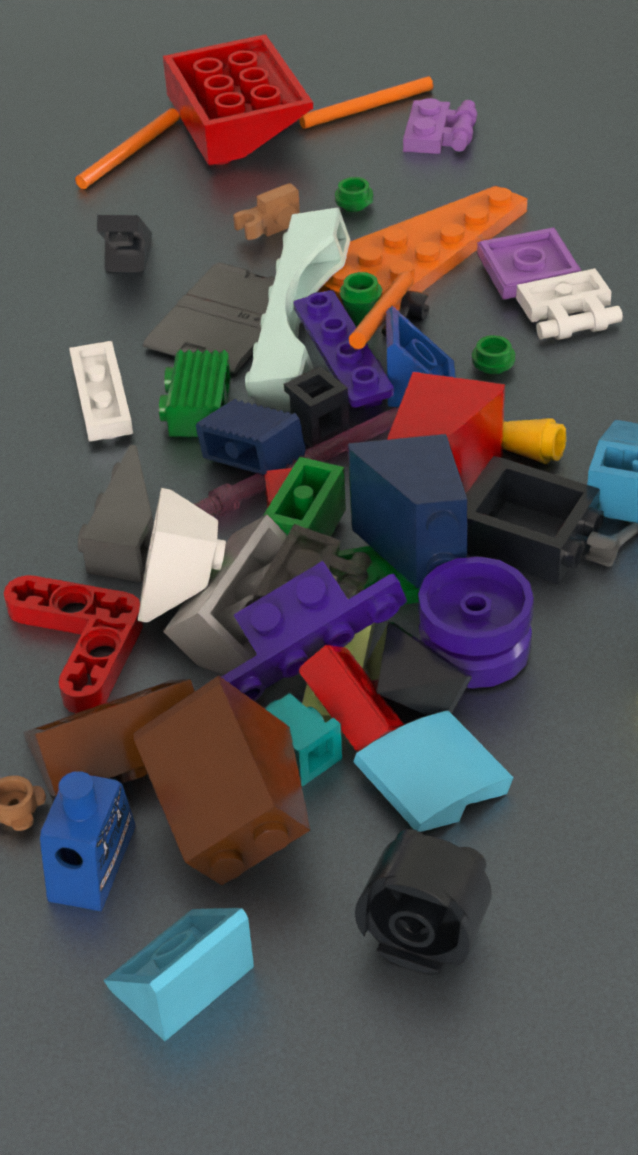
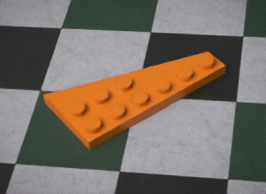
(431, 241)

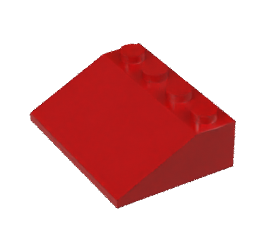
(234, 96)

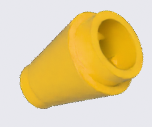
(535, 439)

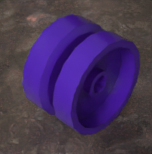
(478, 618)

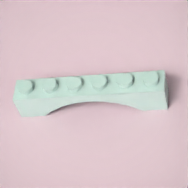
(310, 255)

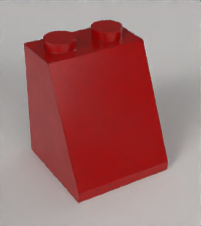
(460, 408)

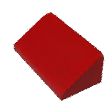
(349, 696)

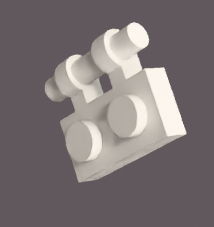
(564, 295)

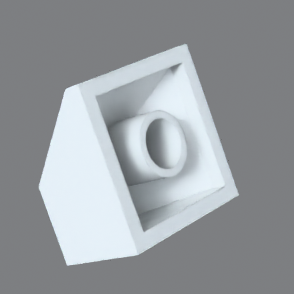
(179, 555)

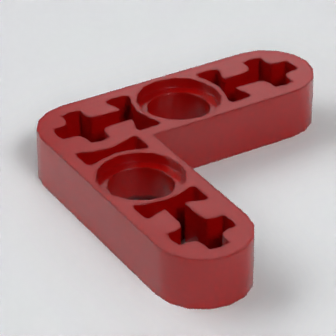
(105, 621)

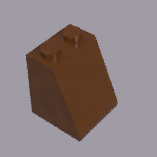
(224, 779)

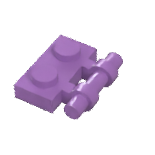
(435, 125)

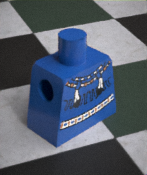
(87, 820)

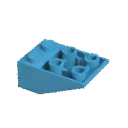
(616, 471)

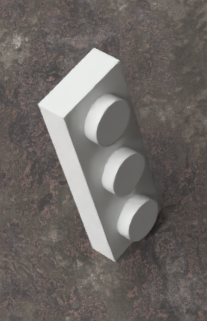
(101, 391)

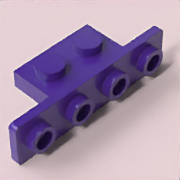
(330, 332)
(301, 620)

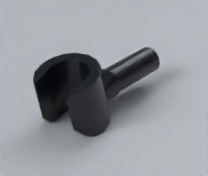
(413, 305)

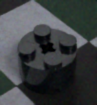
(424, 901)

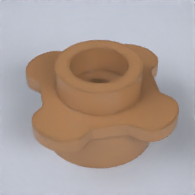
(19, 802)

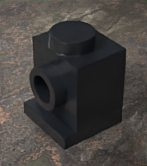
(319, 404)

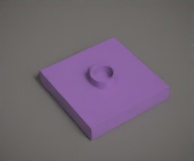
(525, 259)

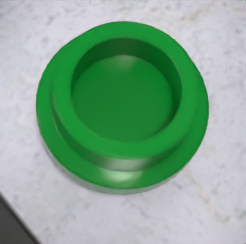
(353, 194)
(493, 355)

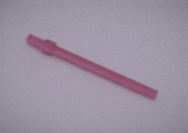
(228, 498)

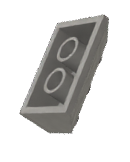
(205, 622)

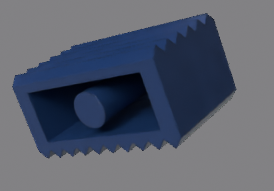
(251, 437)

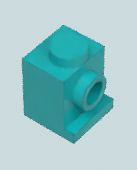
(314, 741)

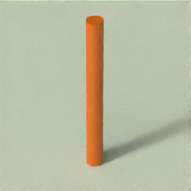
(366, 102)
(127, 148)
(377, 314)

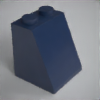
(408, 502)

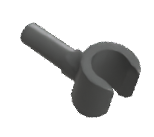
(605, 548)

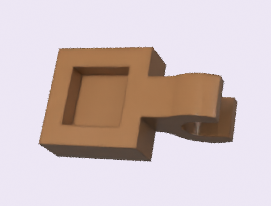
(271, 213)

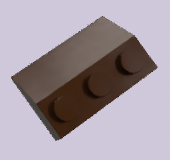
(102, 737)

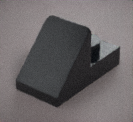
(125, 242)

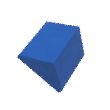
(411, 352)

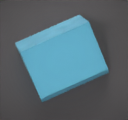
(185, 968)

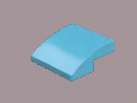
(432, 770)

